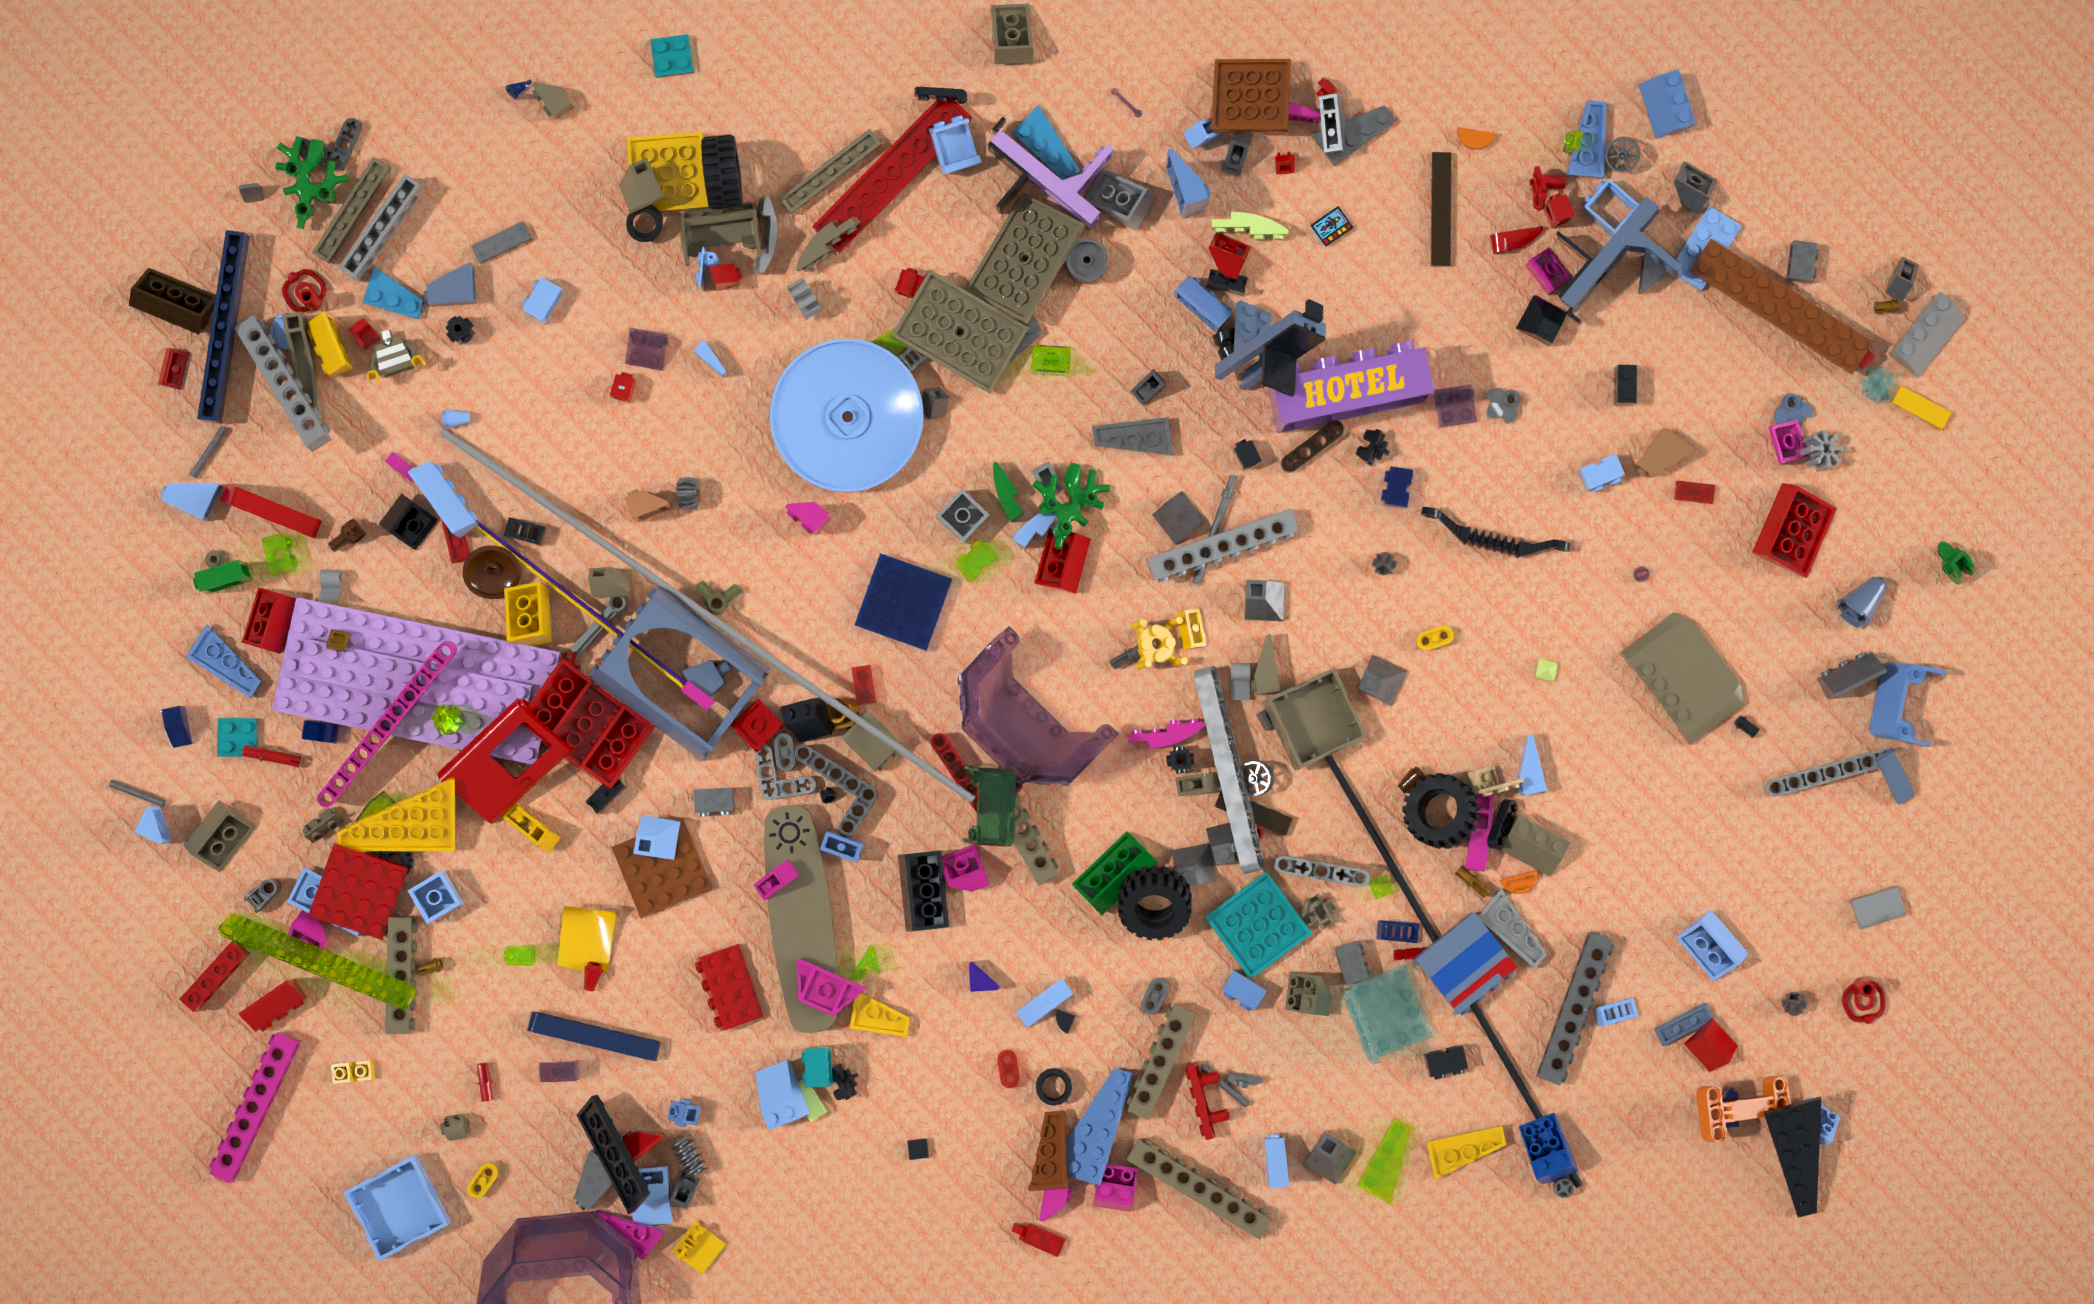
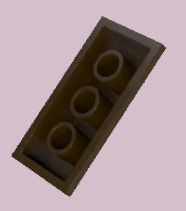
(172, 301)

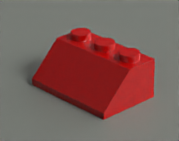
(1062, 567)
(269, 620)
(274, 1005)

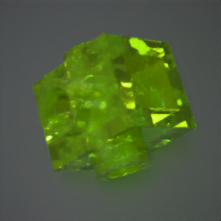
(447, 719)

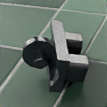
(1376, 448)
(845, 1082)

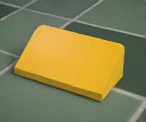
(1191, 629)

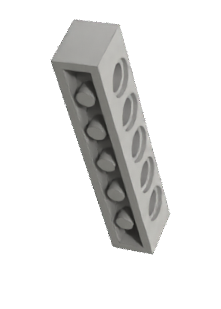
(381, 227)

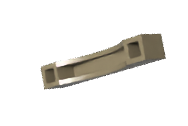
(301, 352)

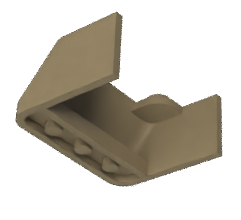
(719, 226)

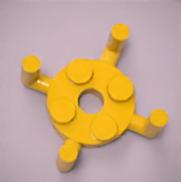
(1165, 640)

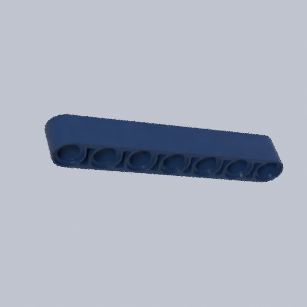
(593, 1036)

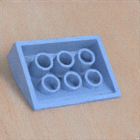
(1187, 186)

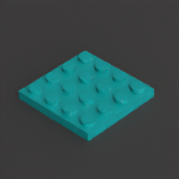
(1258, 925)

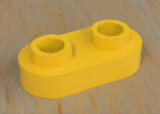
(1434, 638)
(483, 1180)

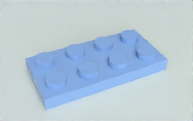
(1711, 226)

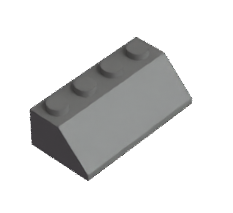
(1927, 334)

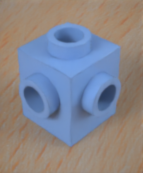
(683, 1112)

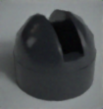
(828, 795)

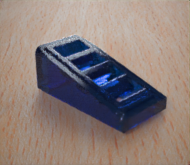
(1381, 931)

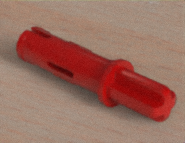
(271, 756)

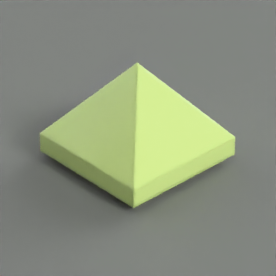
(1546, 670)

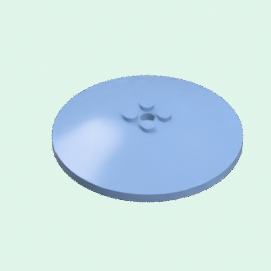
(837, 380)

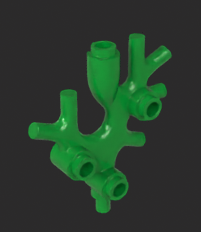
(303, 186)
(1078, 499)

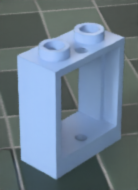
(1619, 193)

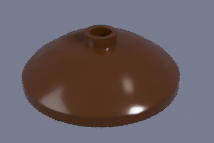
(488, 581)

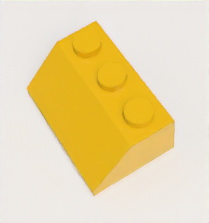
(329, 345)
(528, 614)

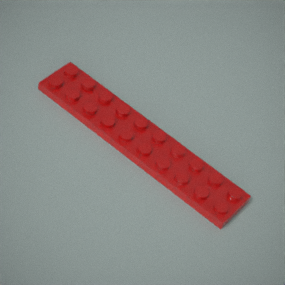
(890, 173)

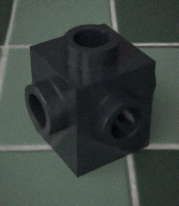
(462, 336)
(1188, 759)

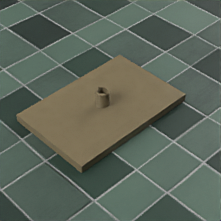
(1031, 234)
(943, 309)

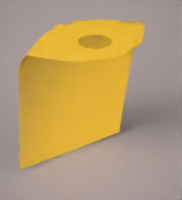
(585, 937)

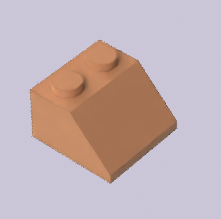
(645, 505)

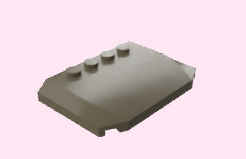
(1685, 675)

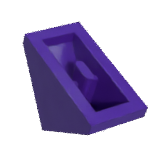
(980, 980)

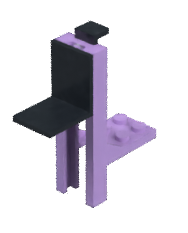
(1063, 192)

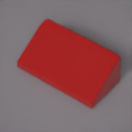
(173, 368)

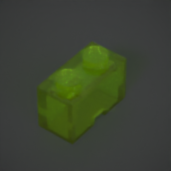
(979, 556)
(520, 955)

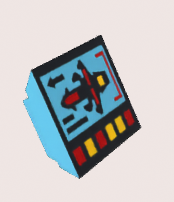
(1331, 226)

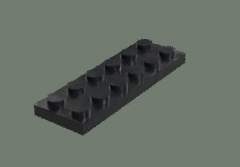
(613, 1154)

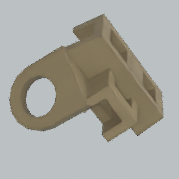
(1318, 910)

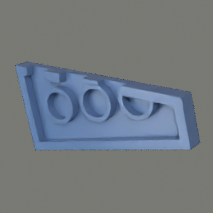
(1590, 158)
(219, 659)

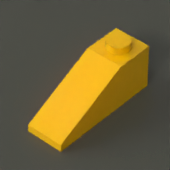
(531, 828)

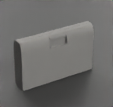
(1878, 907)

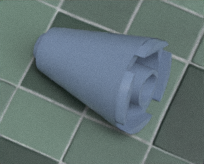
(1861, 603)

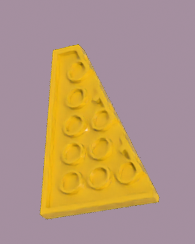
(413, 824)

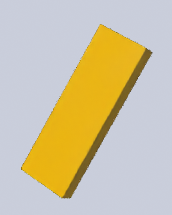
(1921, 407)

